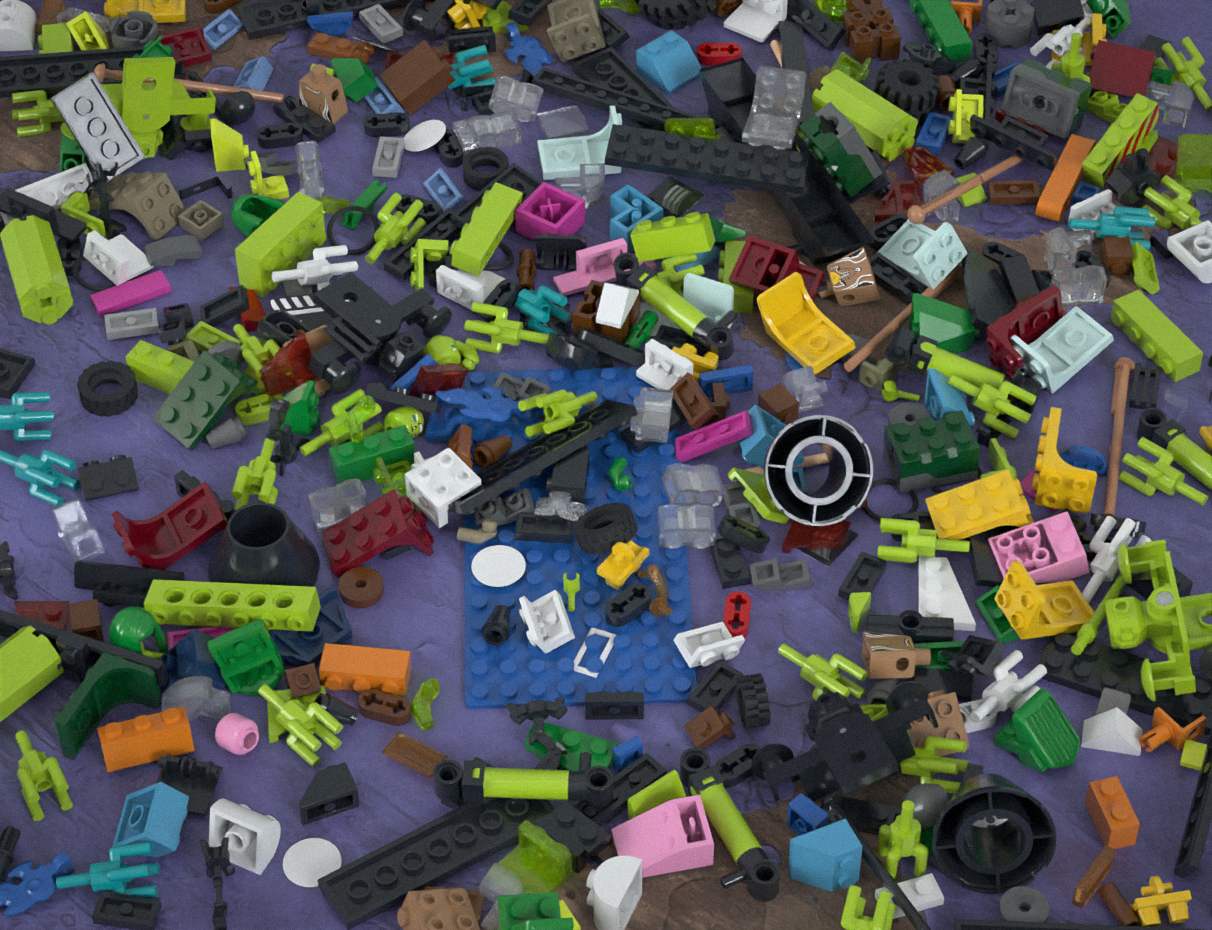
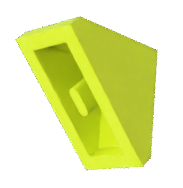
(88, 33)

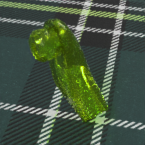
(626, 5)
(333, 204)
(357, 416)
(422, 703)

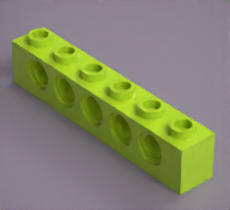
(233, 604)

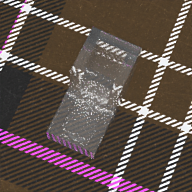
(1174, 99)
(588, 186)
(935, 187)
(1062, 247)
(804, 388)
(75, 532)
(198, 698)
(496, 883)

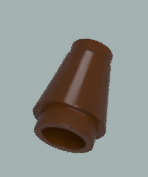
(491, 450)

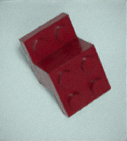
(767, 263)

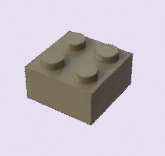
(201, 220)

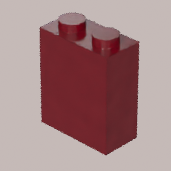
(1120, 69)

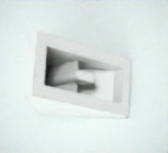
(615, 304)
(1112, 732)

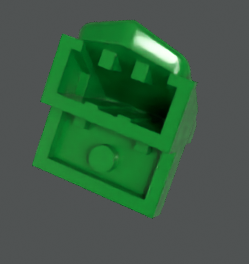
(248, 658)
(1040, 734)
(532, 912)

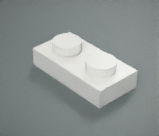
(921, 892)

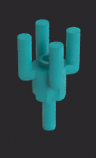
(464, 73)
(1118, 224)
(538, 307)
(15, 417)
(41, 473)
(116, 874)

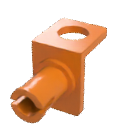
(967, 13)
(1168, 730)

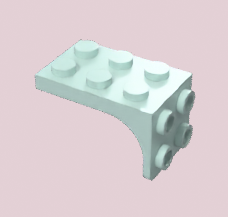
(564, 155)
(925, 252)
(1063, 349)

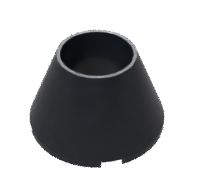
(848, 474)
(264, 549)
(999, 855)

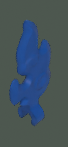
(526, 46)
(495, 408)
(36, 884)

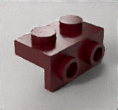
(189, 46)

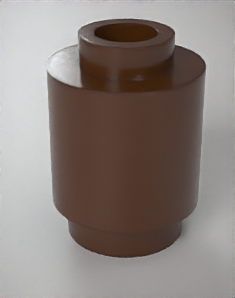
(946, 90)

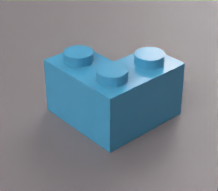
(628, 209)

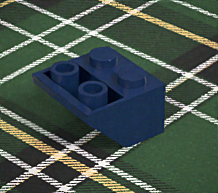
(191, 658)

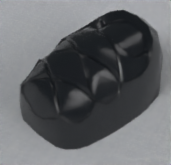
(279, 327)
(570, 352)

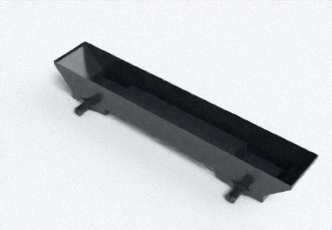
(821, 216)

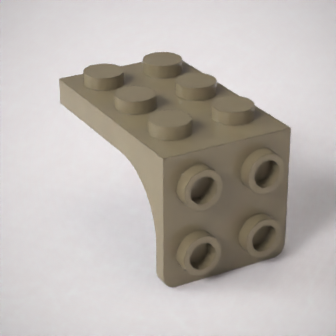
(574, 28)
(146, 197)

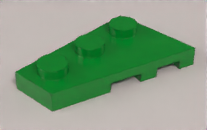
(575, 743)

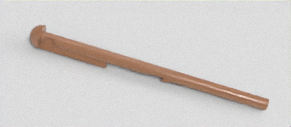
(101, 73)
(917, 214)
(899, 320)
(1123, 368)

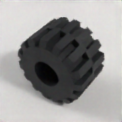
(908, 87)

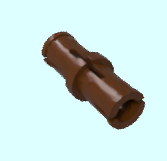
(526, 270)

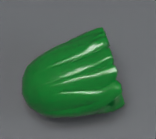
(252, 211)
(133, 626)

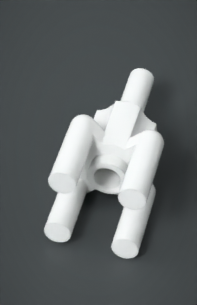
(1061, 40)
(318, 270)
(1106, 561)
(1007, 688)

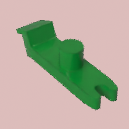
(366, 200)

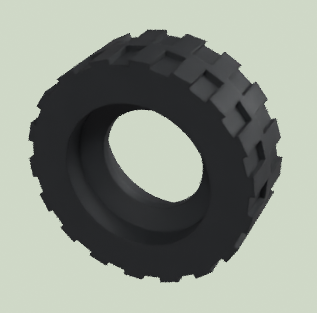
(104, 373)
(604, 527)

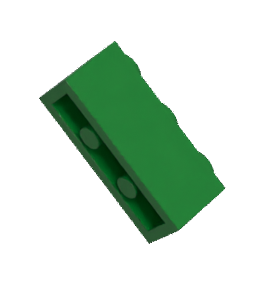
(358, 459)

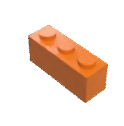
(365, 669)
(145, 739)

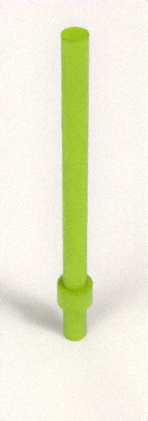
(1089, 630)

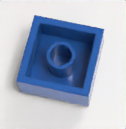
(805, 816)

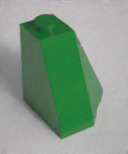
(942, 323)

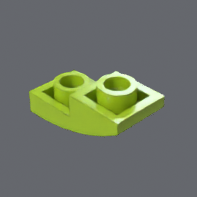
(1106, 106)

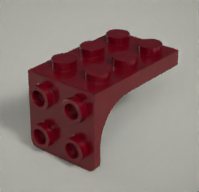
(1026, 322)
(375, 528)
(173, 532)

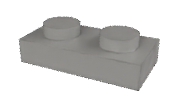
(381, 23)
(388, 157)
(131, 323)

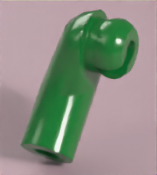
(616, 474)

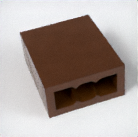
(418, 76)

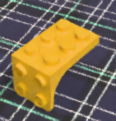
(161, 10)
(800, 326)
(1058, 482)
(979, 507)
(1042, 608)

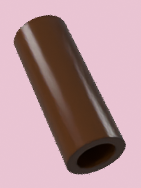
(1118, 905)

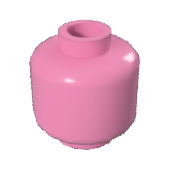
(237, 734)

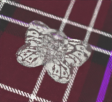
(560, 503)

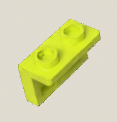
(963, 108)

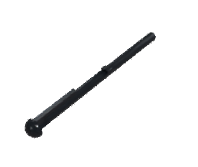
(831, 805)

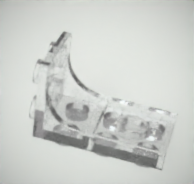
(775, 107)

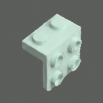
(708, 296)

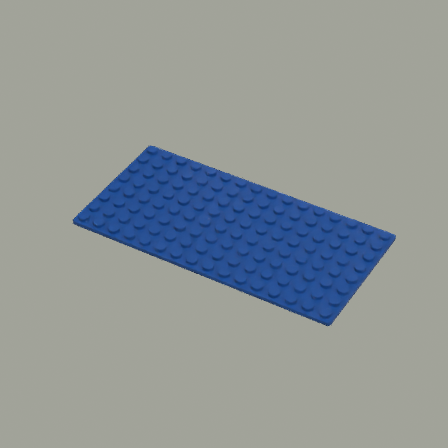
(644, 649)

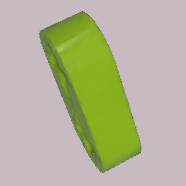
(257, 406)

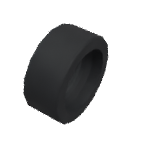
(479, 157)

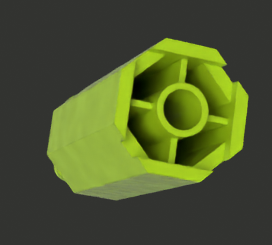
(876, 119)
(36, 269)
(25, 668)

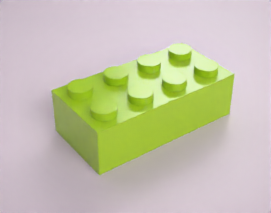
(280, 243)

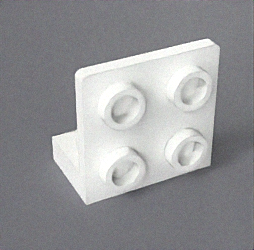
(757, 18)
(115, 257)
(464, 286)
(440, 483)

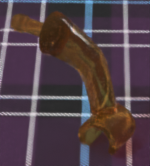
(660, 603)

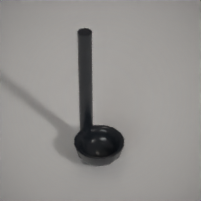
(235, 109)

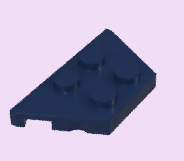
(307, 646)

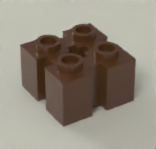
(871, 35)
(586, 313)

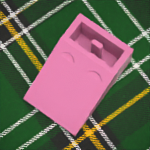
(1045, 548)
(667, 837)

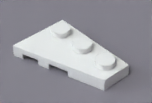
(941, 594)

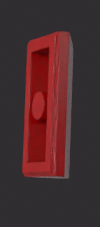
(251, 317)

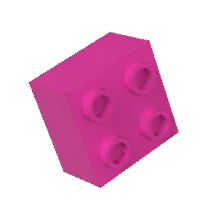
(550, 212)

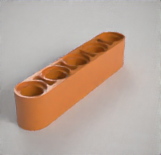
(1064, 178)

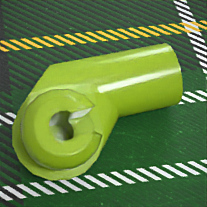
(469, 353)

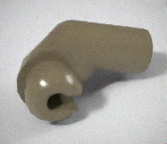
(480, 535)

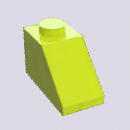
(228, 147)

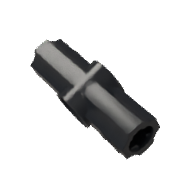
(913, 625)

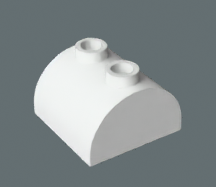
(16, 26)
(1194, 250)
(250, 834)
(615, 891)

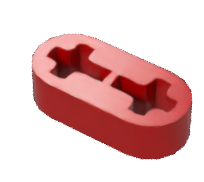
(717, 53)
(741, 616)

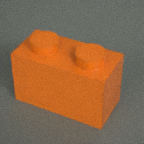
(1112, 813)

